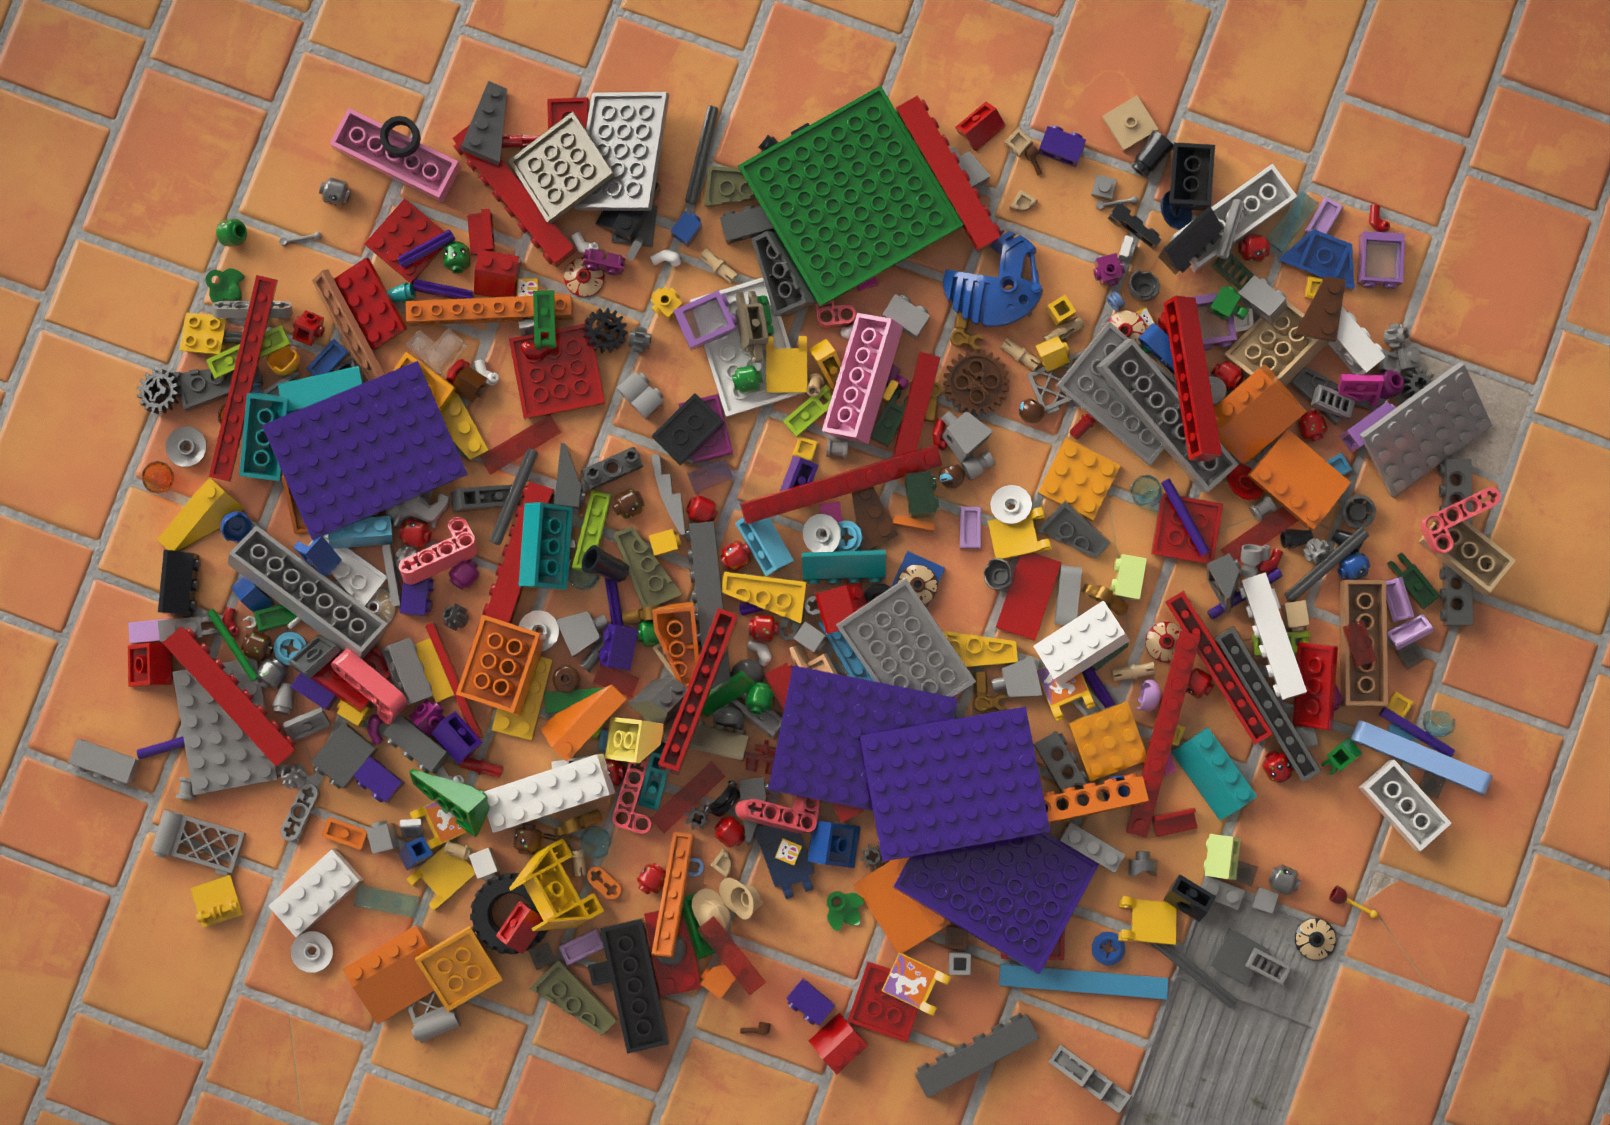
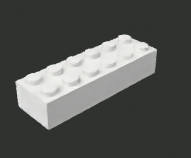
(1263, 198)
(548, 792)

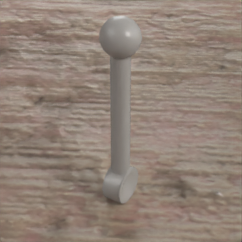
(1099, 205)
(283, 241)

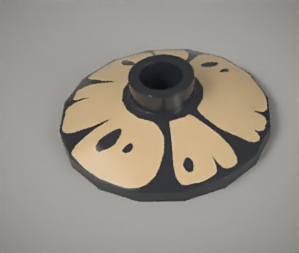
(1304, 939)

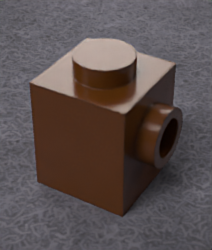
(470, 384)

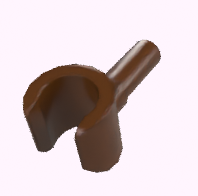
(1030, 154)
(554, 837)
(762, 1029)

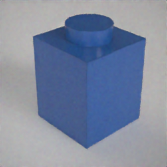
(686, 228)
(415, 853)

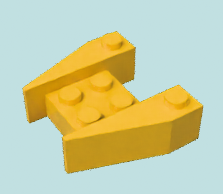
(553, 890)

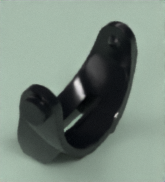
(723, 799)

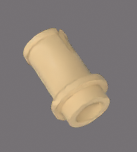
(815, 381)
(457, 850)
(578, 863)

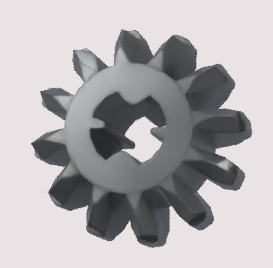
(1412, 378)

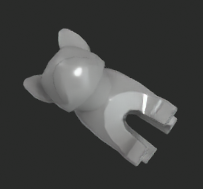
(419, 509)

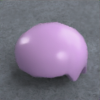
(1149, 696)

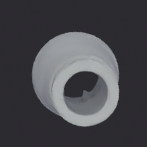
(284, 699)

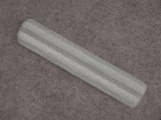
(1230, 229)

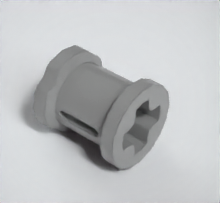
(837, 449)
(1263, 508)
(811, 600)
(185, 789)

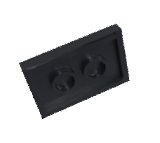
(687, 429)

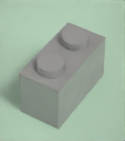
(1263, 299)
(909, 316)
(382, 837)

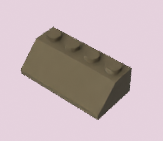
(715, 740)

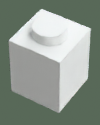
(484, 864)

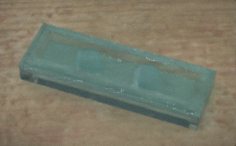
(1292, 221)
(386, 901)

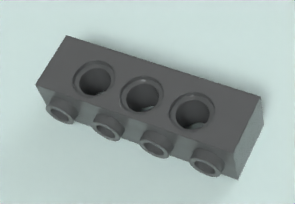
(1057, 741)

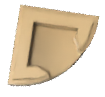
(1023, 201)
(722, 863)

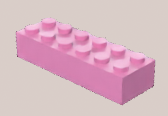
(423, 170)
(862, 378)

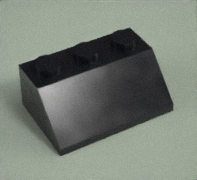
(1192, 176)
(624, 223)
(1192, 241)
(179, 583)

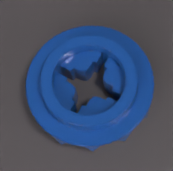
(1113, 956)

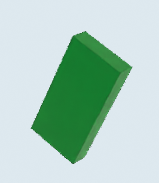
(273, 617)

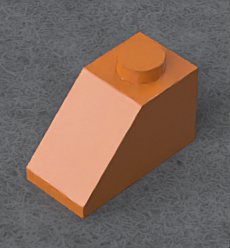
(717, 980)

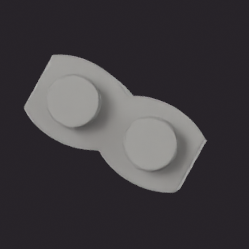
(640, 394)

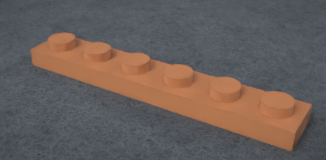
(347, 325)

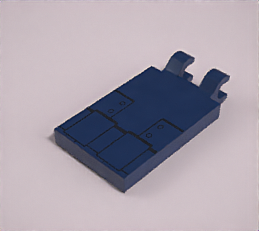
(780, 871)

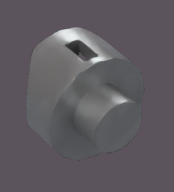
(1218, 389)
(1142, 863)

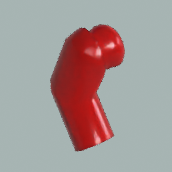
(1375, 220)
(530, 351)
(454, 370)
(937, 434)
(1272, 563)
(229, 622)

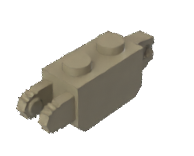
(751, 326)

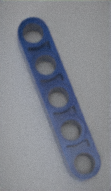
(1158, 344)

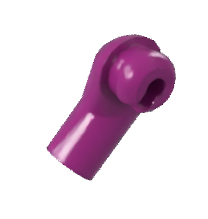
(373, 729)

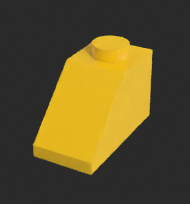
(827, 361)

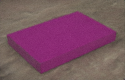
(718, 443)

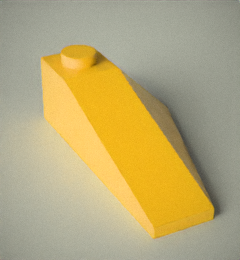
(199, 516)

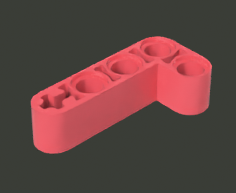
(835, 311)
(1461, 514)
(417, 566)
(371, 684)
(630, 809)
(777, 812)

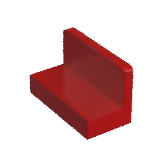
(981, 125)
(481, 231)
(1174, 822)
(517, 928)

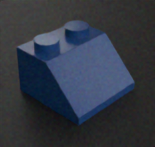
(834, 844)

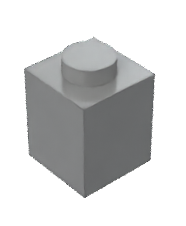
(810, 638)
(959, 963)

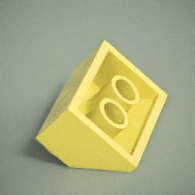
(632, 739)

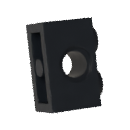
(1189, 898)

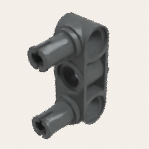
(627, 462)

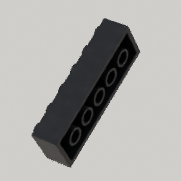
(635, 985)

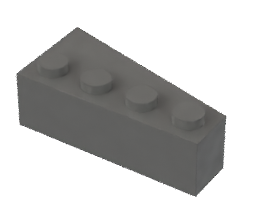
(781, 277)

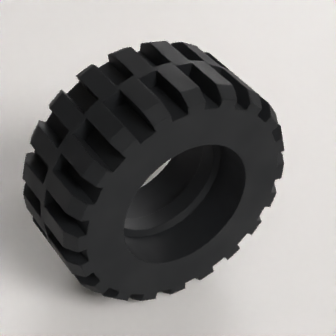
(482, 912)

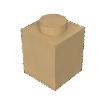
(1295, 615)

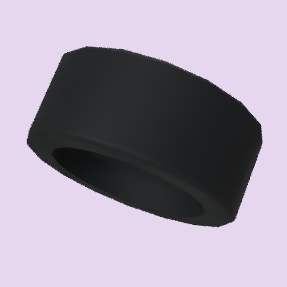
(390, 124)

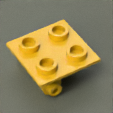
(203, 334)
(216, 901)

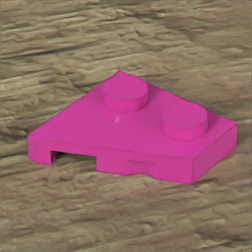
(1361, 387)

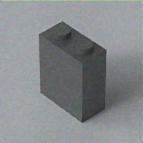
(343, 755)

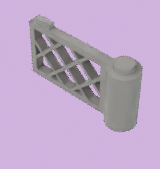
(1054, 406)
(170, 834)
(434, 1022)

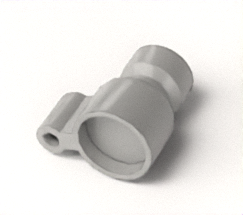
(975, 466)
(1252, 556)

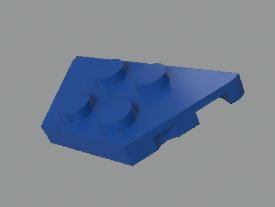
(1322, 256)

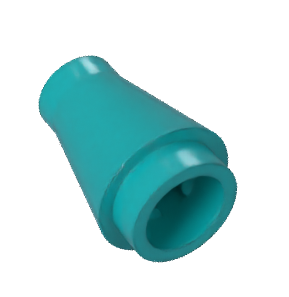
(402, 293)

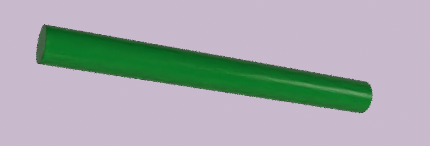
(232, 645)

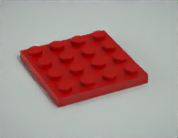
(560, 378)

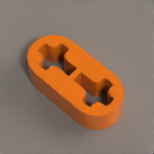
(601, 886)

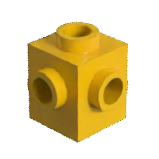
(665, 309)

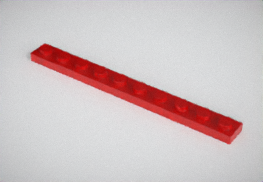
(243, 378)
(840, 484)
(1164, 730)

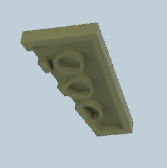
(726, 186)
(646, 573)
(574, 997)

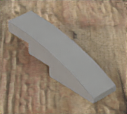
(672, 501)
(1090, 1079)

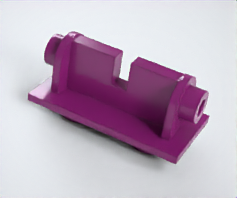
(611, 264)

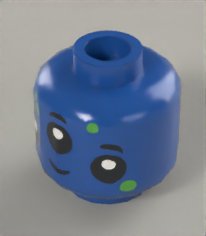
(1353, 566)

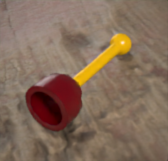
(1339, 896)

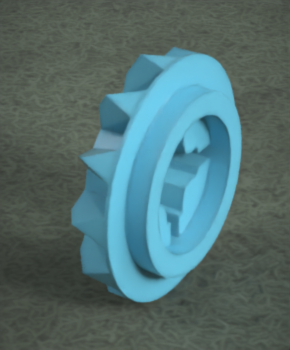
(853, 530)
(285, 640)

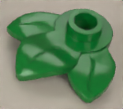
(227, 287)
(846, 911)

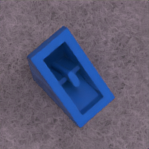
(251, 595)

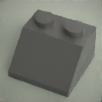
(1224, 579)
(659, 700)

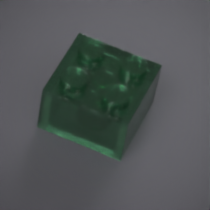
(921, 495)

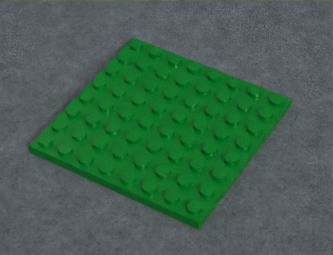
(850, 196)

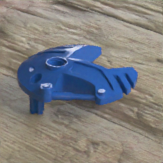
(984, 296)

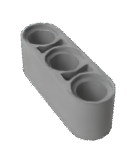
(1067, 594)

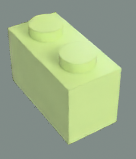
(1129, 577)
(1222, 856)

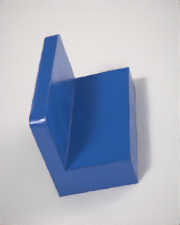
(319, 555)

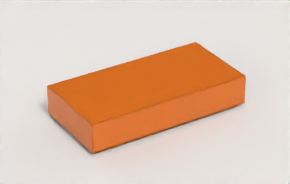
(914, 523)

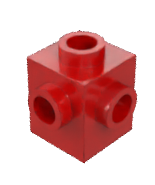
(308, 328)

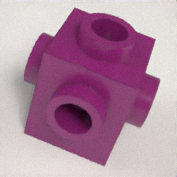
(1110, 263)
(427, 716)

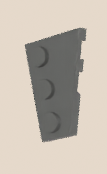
(1306, 383)
(1073, 529)

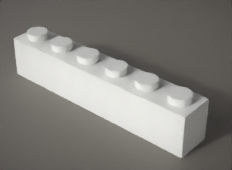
(1273, 637)

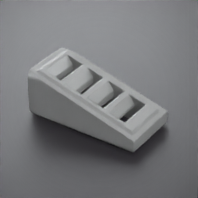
(1324, 406)
(1283, 974)

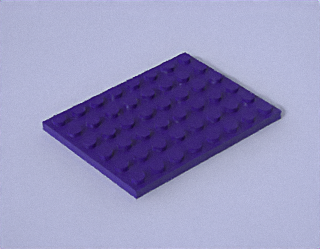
(364, 450)
(821, 728)
(954, 784)
(1004, 892)

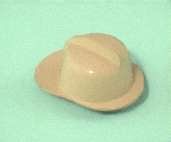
(739, 897)
(709, 903)

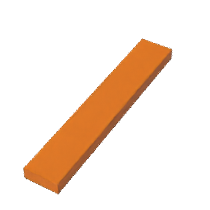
(673, 895)

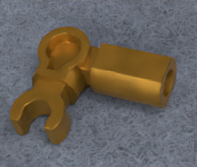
(959, 338)
(932, 410)
(1104, 594)
(638, 615)
(981, 701)
(578, 823)

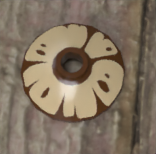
(925, 576)

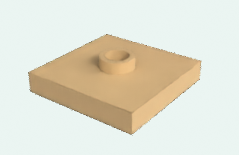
(1129, 123)

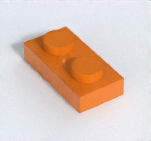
(345, 833)

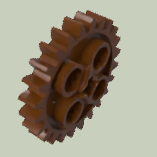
(989, 368)

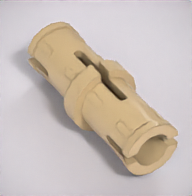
(718, 266)
(1064, 331)
(1020, 354)
(1133, 671)

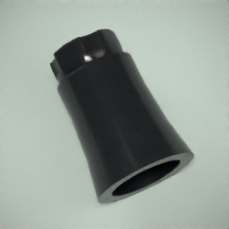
(1152, 153)
(604, 564)

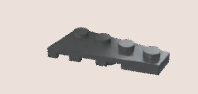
(486, 127)
(201, 387)

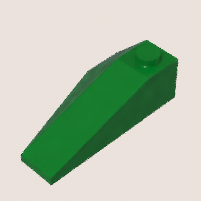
(459, 799)

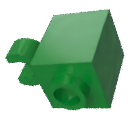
(1226, 303)
(1342, 756)

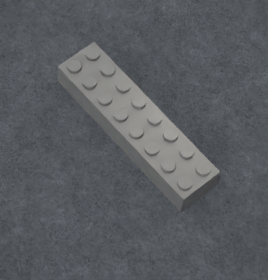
(1159, 410)
(306, 593)

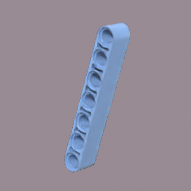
(1421, 757)

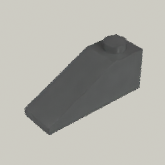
(568, 486)
(479, 498)
(752, 789)

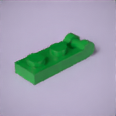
(544, 318)

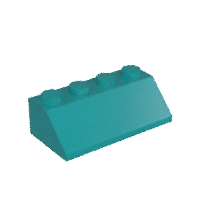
(319, 387)
(256, 452)
(545, 546)
(844, 566)
(1214, 774)

